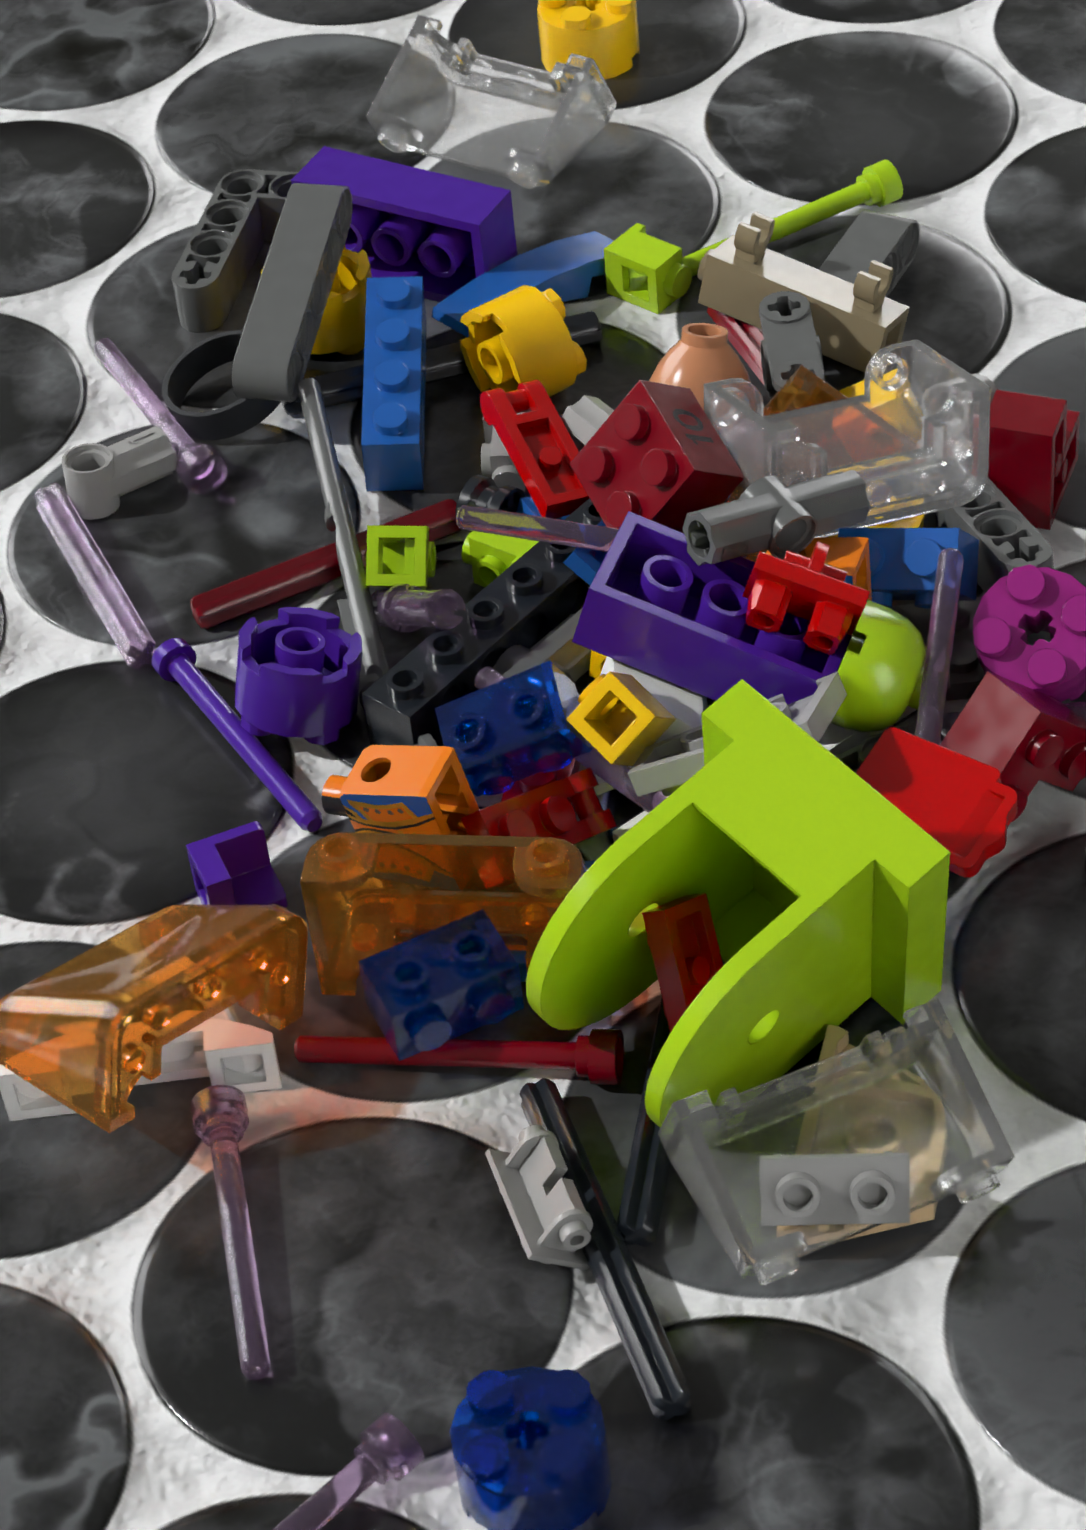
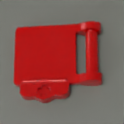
(944, 794)

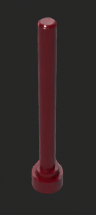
(591, 1056)

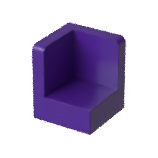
(235, 868)

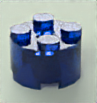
(530, 1450)

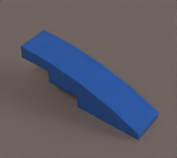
(559, 265)

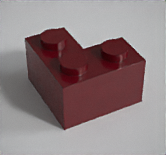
(1032, 452)
(1021, 736)

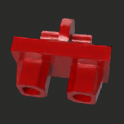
(806, 590)

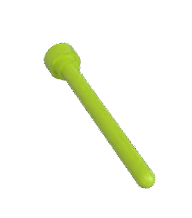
(877, 185)

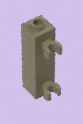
(847, 316)

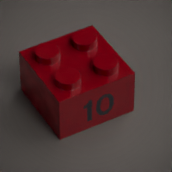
(656, 459)

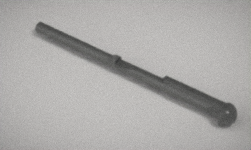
(358, 609)

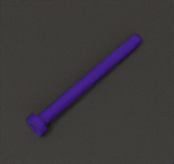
(176, 662)

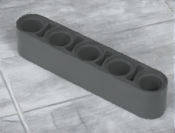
(292, 292)

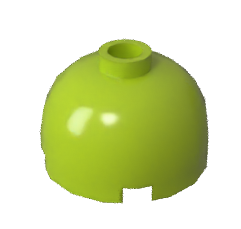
(880, 670)

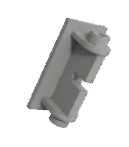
(834, 1189)
(540, 1201)

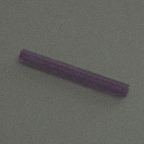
(95, 576)

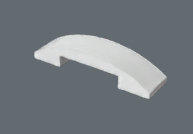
(215, 1049)

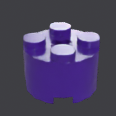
(297, 675)

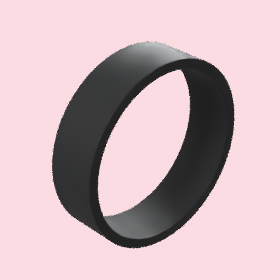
(194, 365)

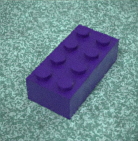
(419, 220)
(690, 620)

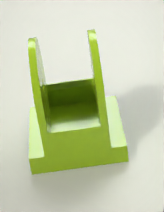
(810, 894)

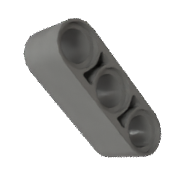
(877, 238)

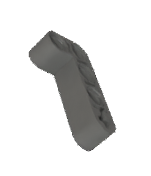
(226, 244)
(1003, 534)

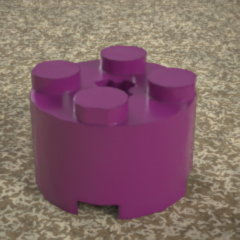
(1025, 604)

